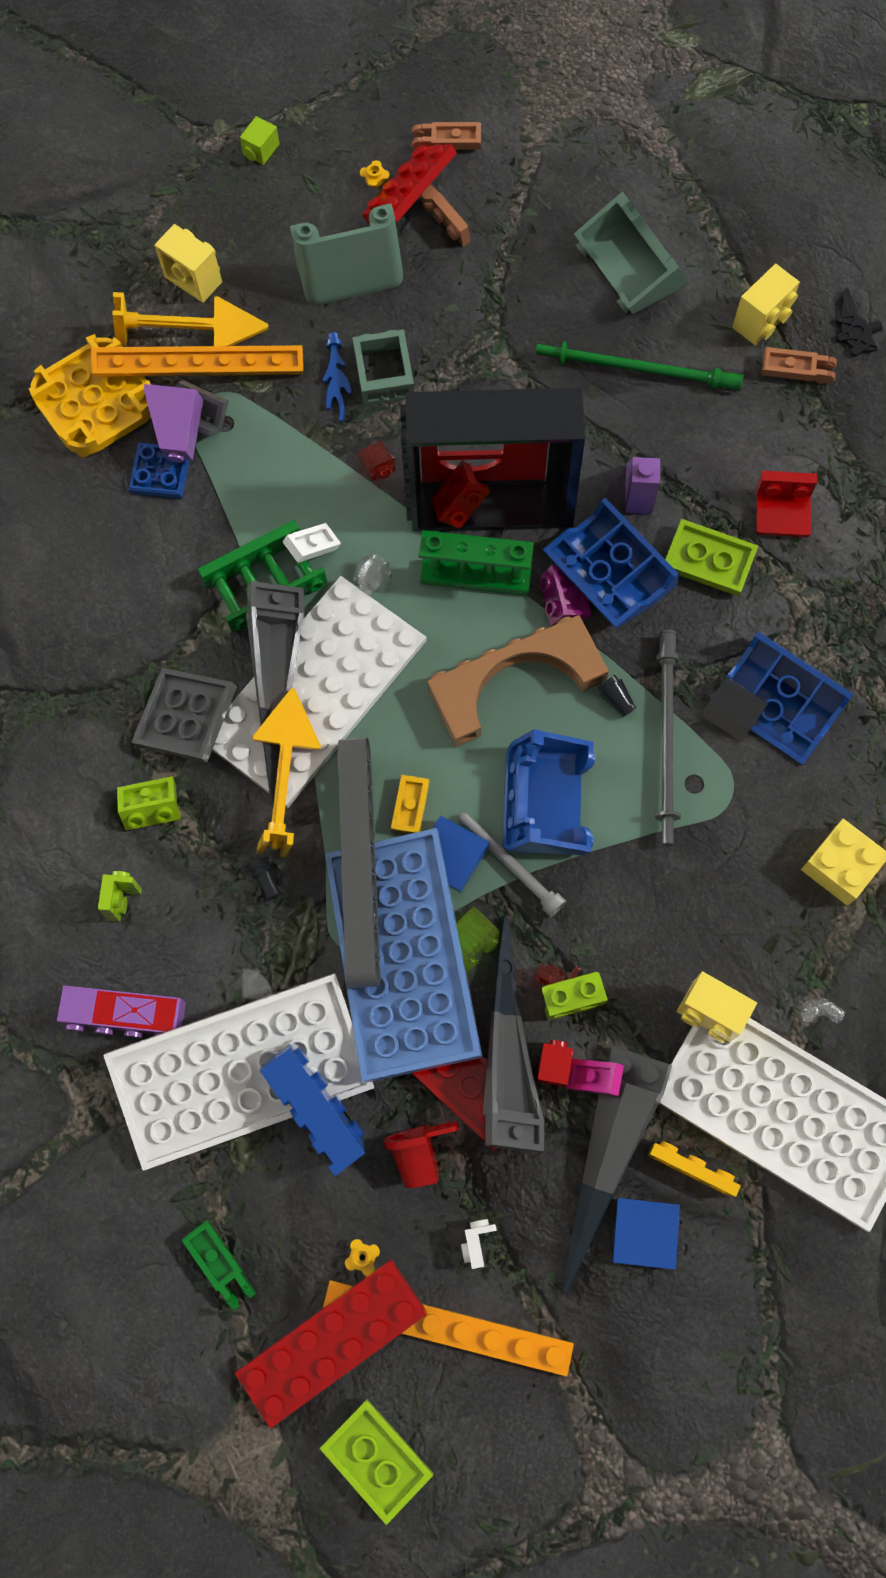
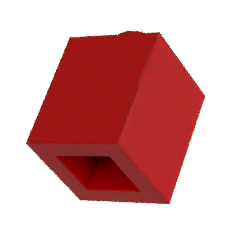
(555, 1063)

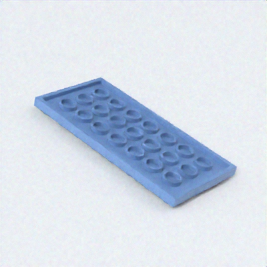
(424, 1002)

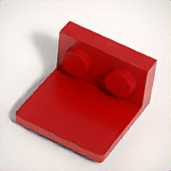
(784, 503)

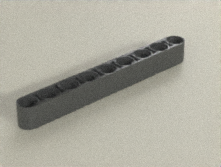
(358, 864)

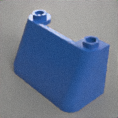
(545, 794)

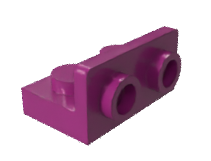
(562, 596)

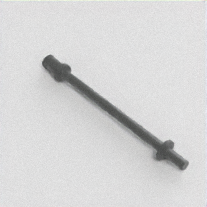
(667, 659)

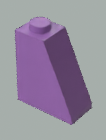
(175, 419)
(641, 484)

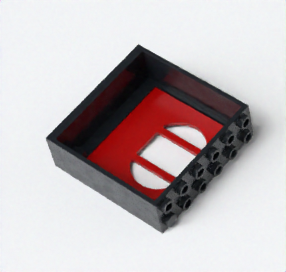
(517, 480)

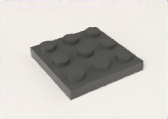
(184, 714)

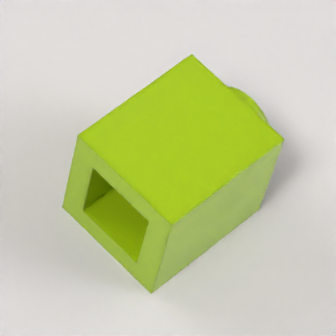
(259, 140)

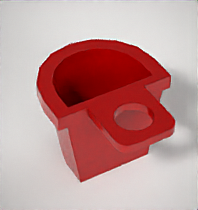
(415, 1153)

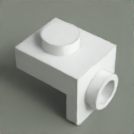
(472, 1249)

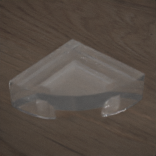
(255, 985)

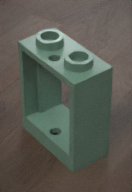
(389, 388)

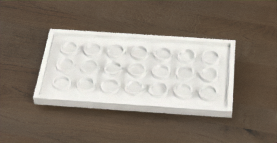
(342, 667)
(206, 1077)
(786, 1116)

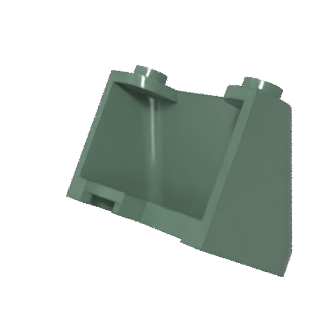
(630, 255)
(348, 261)

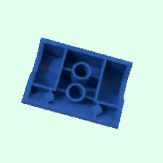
(613, 565)
(798, 697)

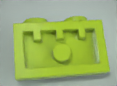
(148, 803)
(112, 899)
(574, 995)

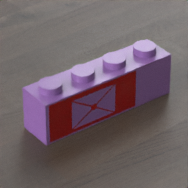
(119, 1011)

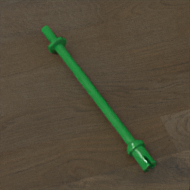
(714, 378)

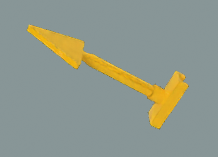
(229, 323)
(288, 728)

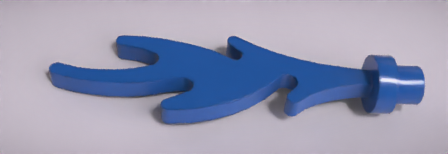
(338, 379)

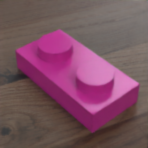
(595, 1077)

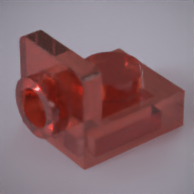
(377, 461)
(552, 974)

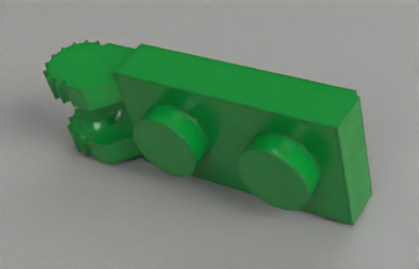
(217, 1262)

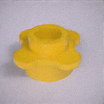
(374, 174)
(354, 1261)

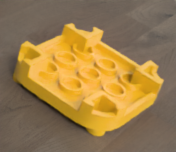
(89, 409)

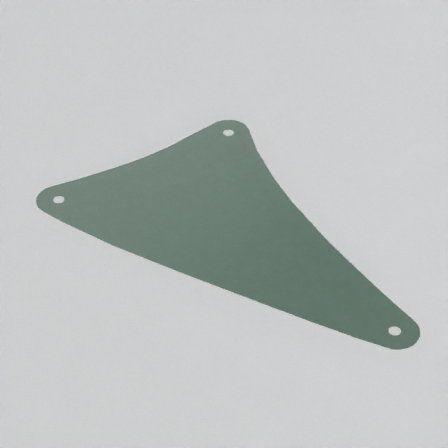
(277, 475)

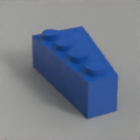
(314, 1107)

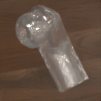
(821, 1007)

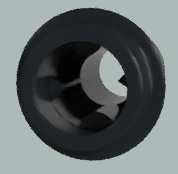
(617, 695)

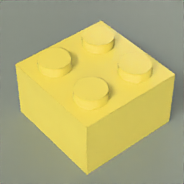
(188, 262)
(766, 305)
(845, 862)
(716, 1008)

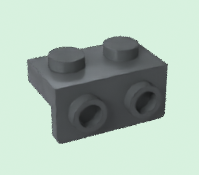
(212, 410)

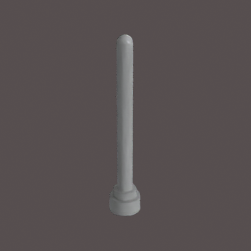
(549, 900)

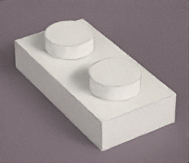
(311, 542)

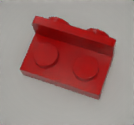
(459, 496)

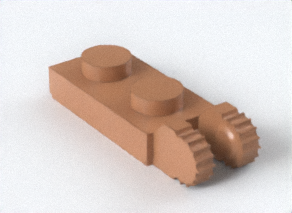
(459, 134)
(444, 213)
(798, 365)

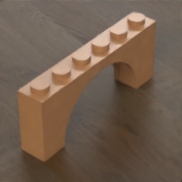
(560, 646)

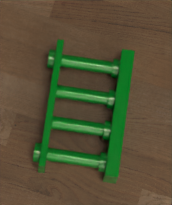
(244, 557)
(475, 562)

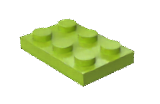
(711, 557)
(376, 1461)

